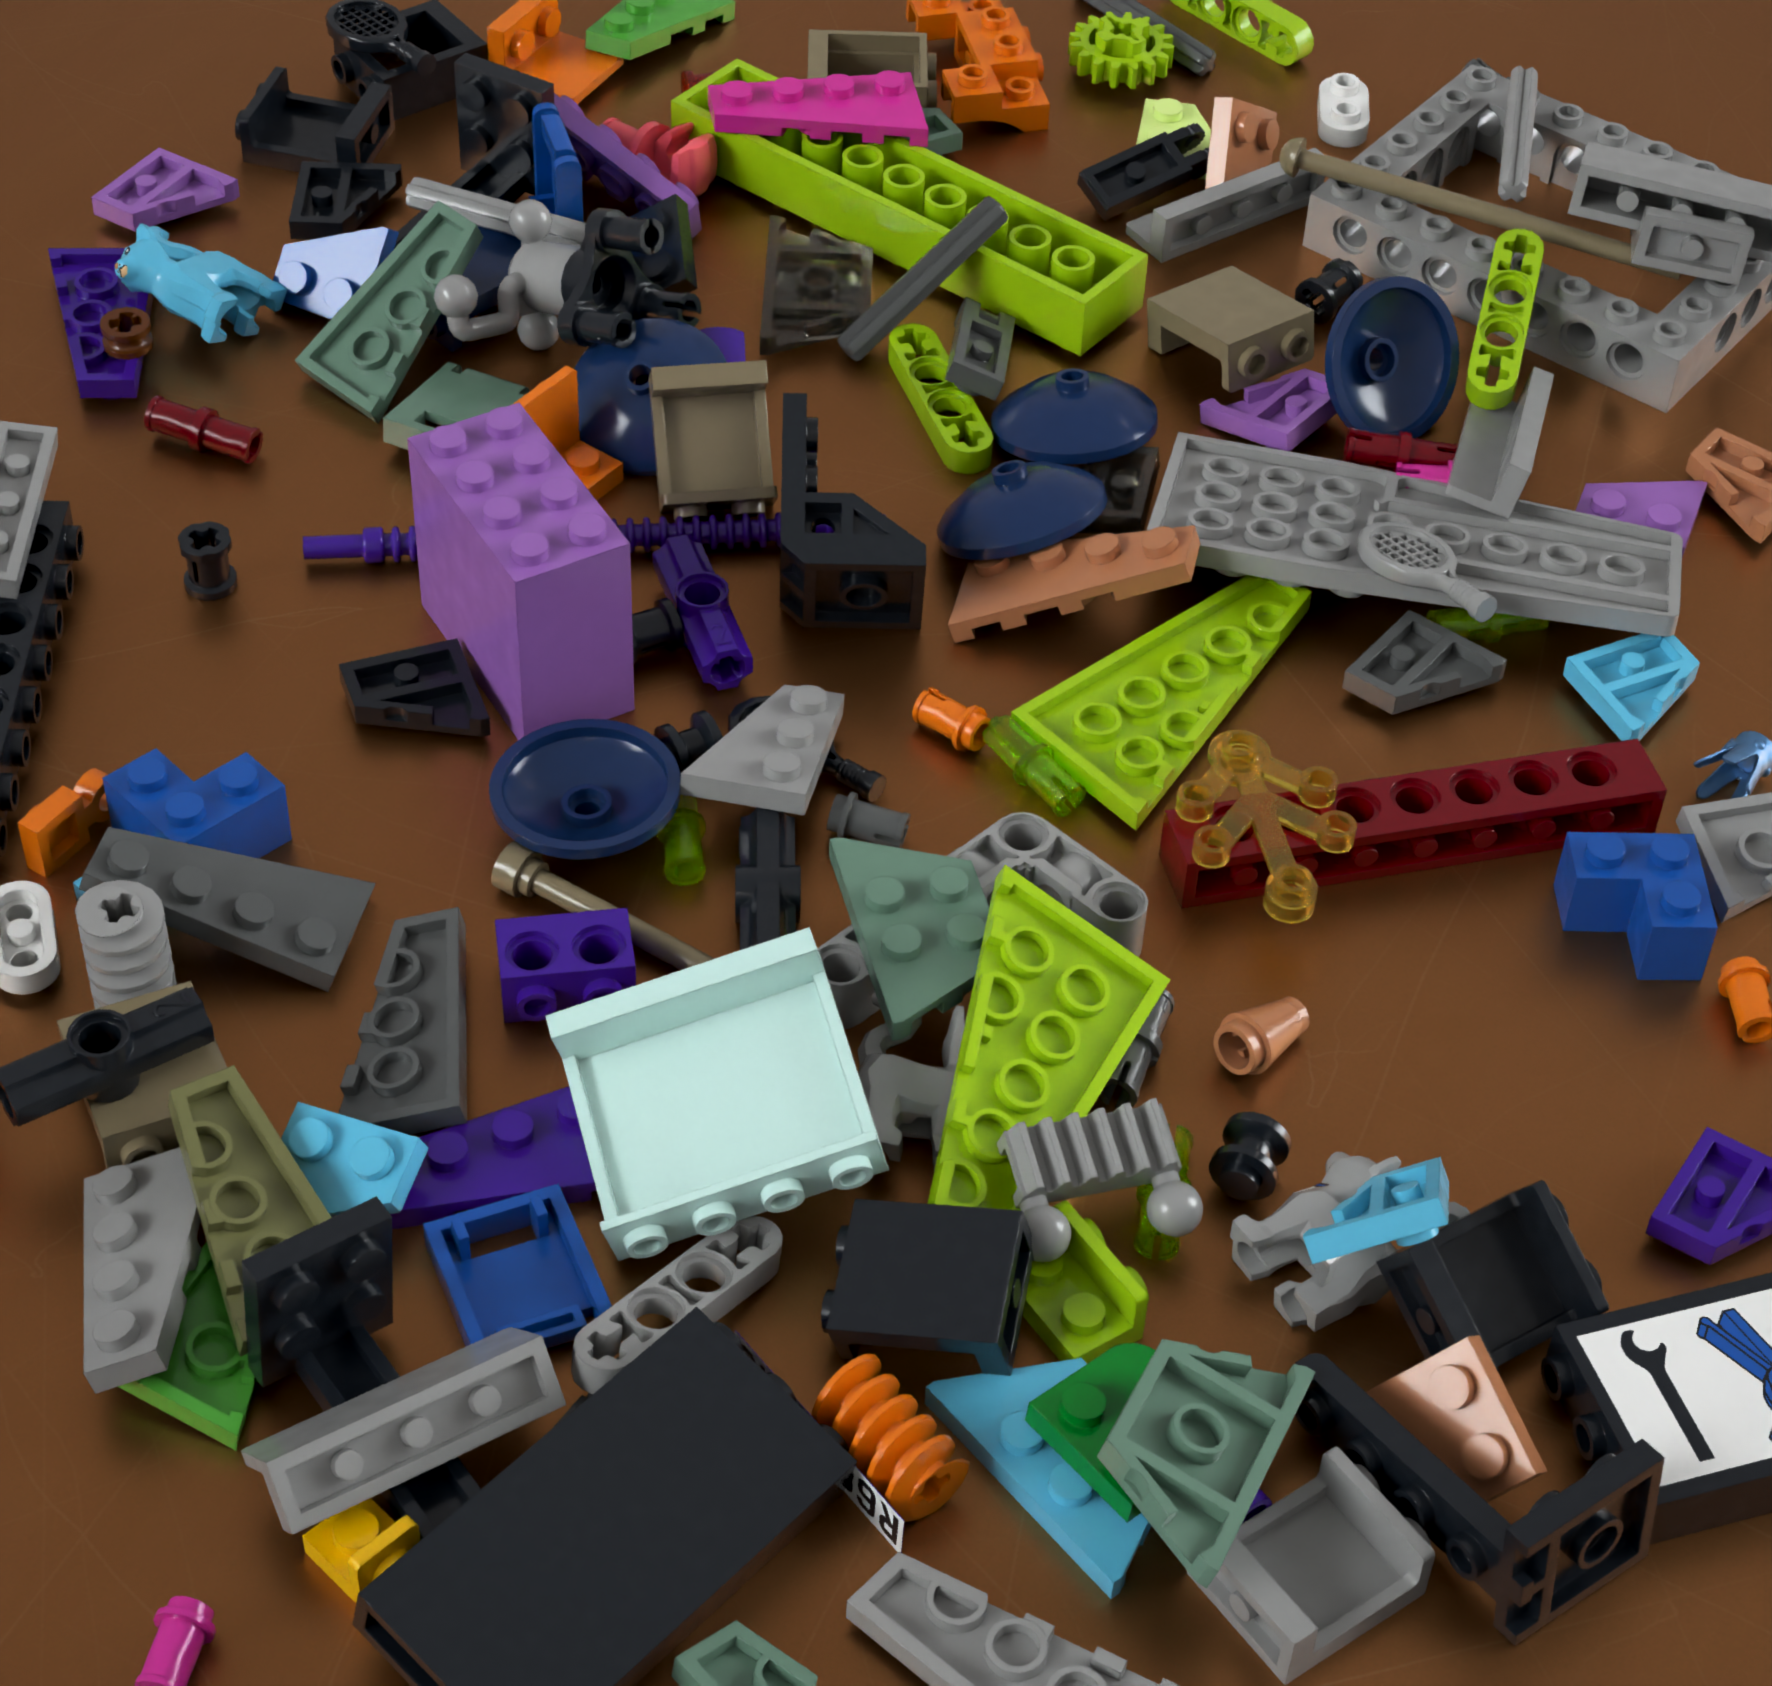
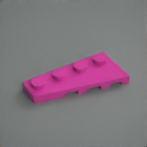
(819, 106)

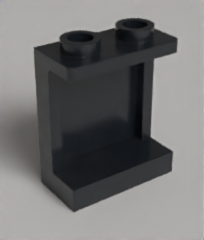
(289, 128)
(1496, 1275)
(931, 1281)

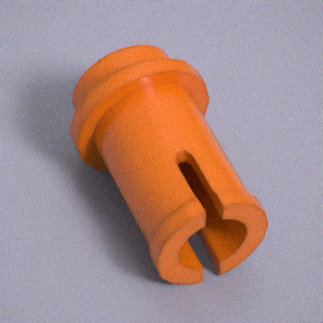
(952, 719)
(1745, 985)

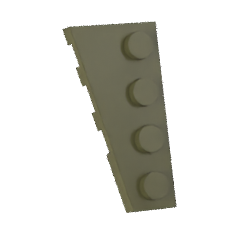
(240, 1179)

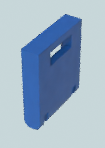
(555, 164)
(531, 1286)

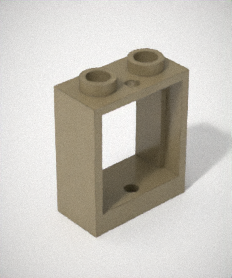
(874, 52)

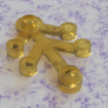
(1244, 762)

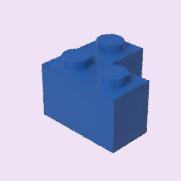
(228, 810)
(1644, 888)

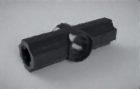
(767, 878)
(104, 1056)

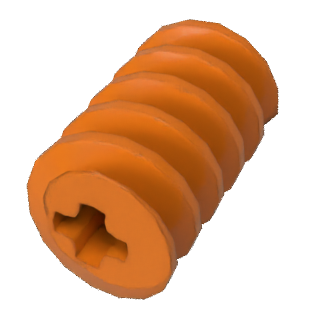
(888, 1439)

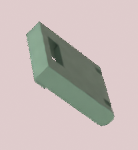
(447, 399)

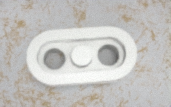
(1343, 111)
(27, 938)

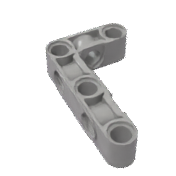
(1039, 855)

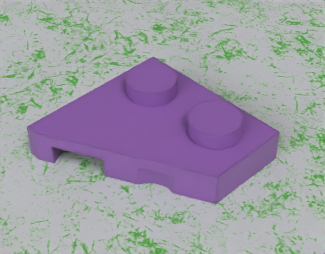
(162, 190)
(1275, 411)
(1656, 505)

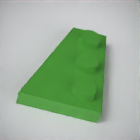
(647, 25)
(206, 1376)

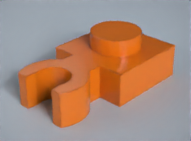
(61, 822)

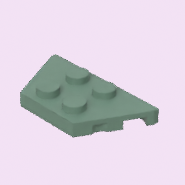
(915, 924)
(1200, 1445)

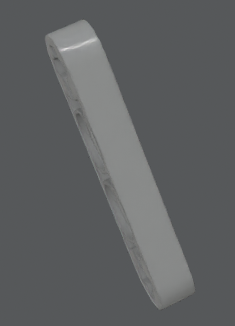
(670, 1296)

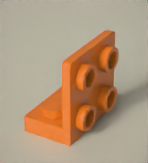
(531, 43)
(556, 412)

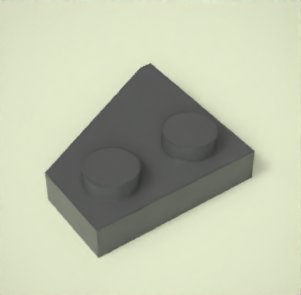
(1420, 665)

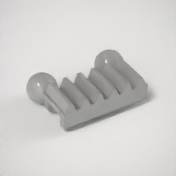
(1096, 1157)

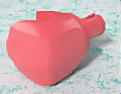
(677, 157)

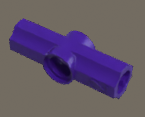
(704, 612)

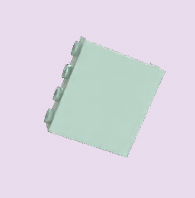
(716, 1095)

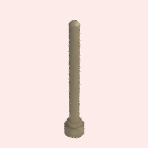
(525, 873)

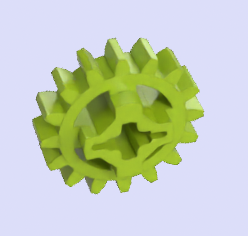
(1120, 50)

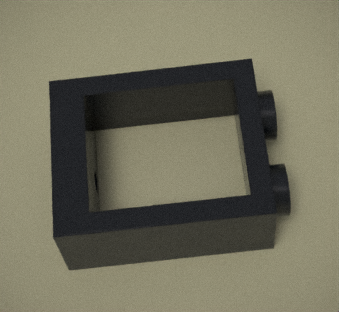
(430, 29)

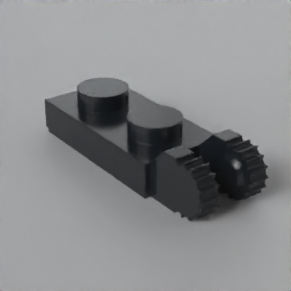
(1144, 171)

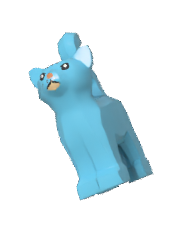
(197, 283)

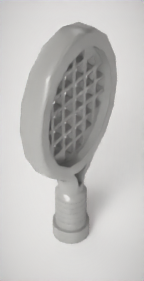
(1422, 569)

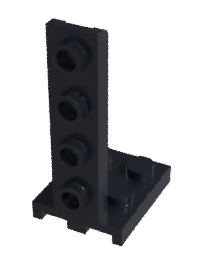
(494, 129)
(314, 1314)
(1530, 1567)

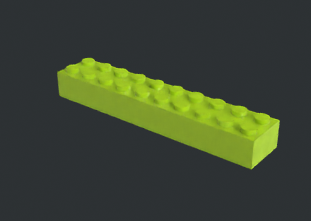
(904, 199)

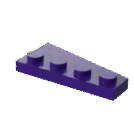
(86, 292)
(500, 1159)

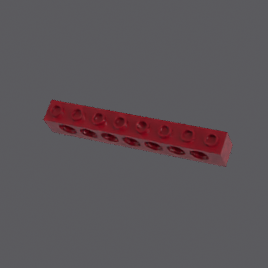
(1439, 819)

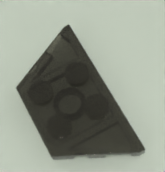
(811, 287)

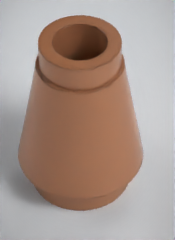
(1259, 1035)

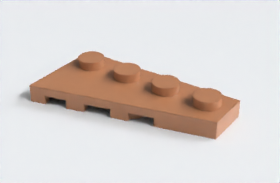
(1072, 576)

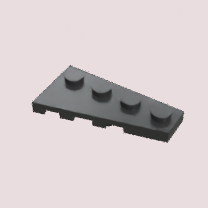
(244, 904)
(415, 1037)

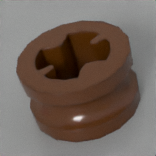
(126, 333)

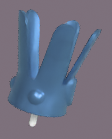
(1744, 759)

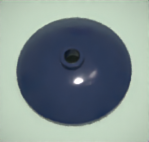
(1392, 357)
(618, 412)
(1074, 418)
(1020, 510)
(585, 789)

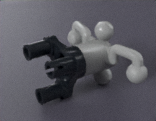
(589, 285)

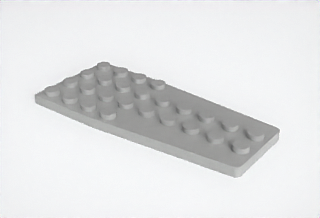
(1303, 516)

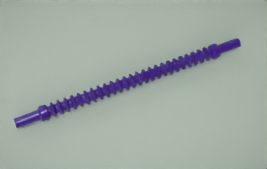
(376, 545)

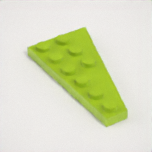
(1153, 704)
(1039, 1035)

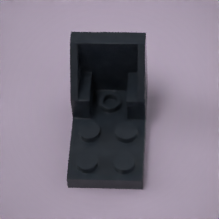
(851, 578)

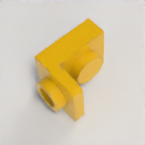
(359, 1544)

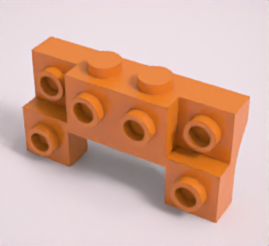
(995, 58)

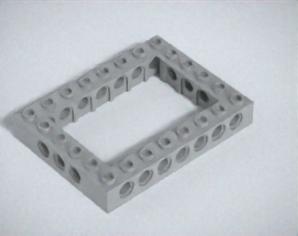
(1571, 320)

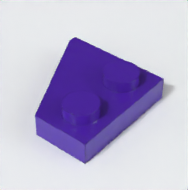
(1716, 1200)

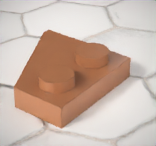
(1239, 139)
(1736, 479)
(1464, 1418)

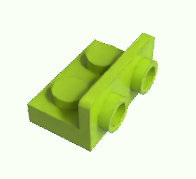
(1085, 1296)

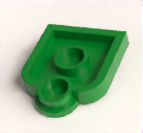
(1082, 1411)

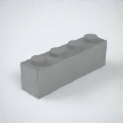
(1619, 184)

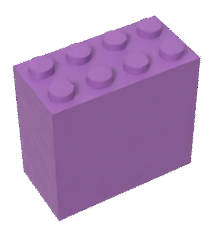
(523, 570)

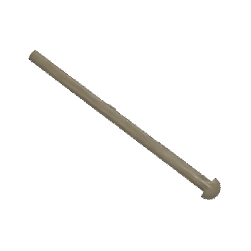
(1296, 157)

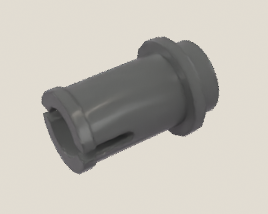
(867, 821)

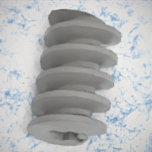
(124, 941)

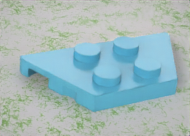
(990, 1421)

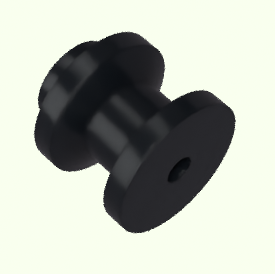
(692, 742)
(1250, 1155)

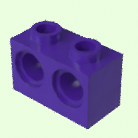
(562, 961)

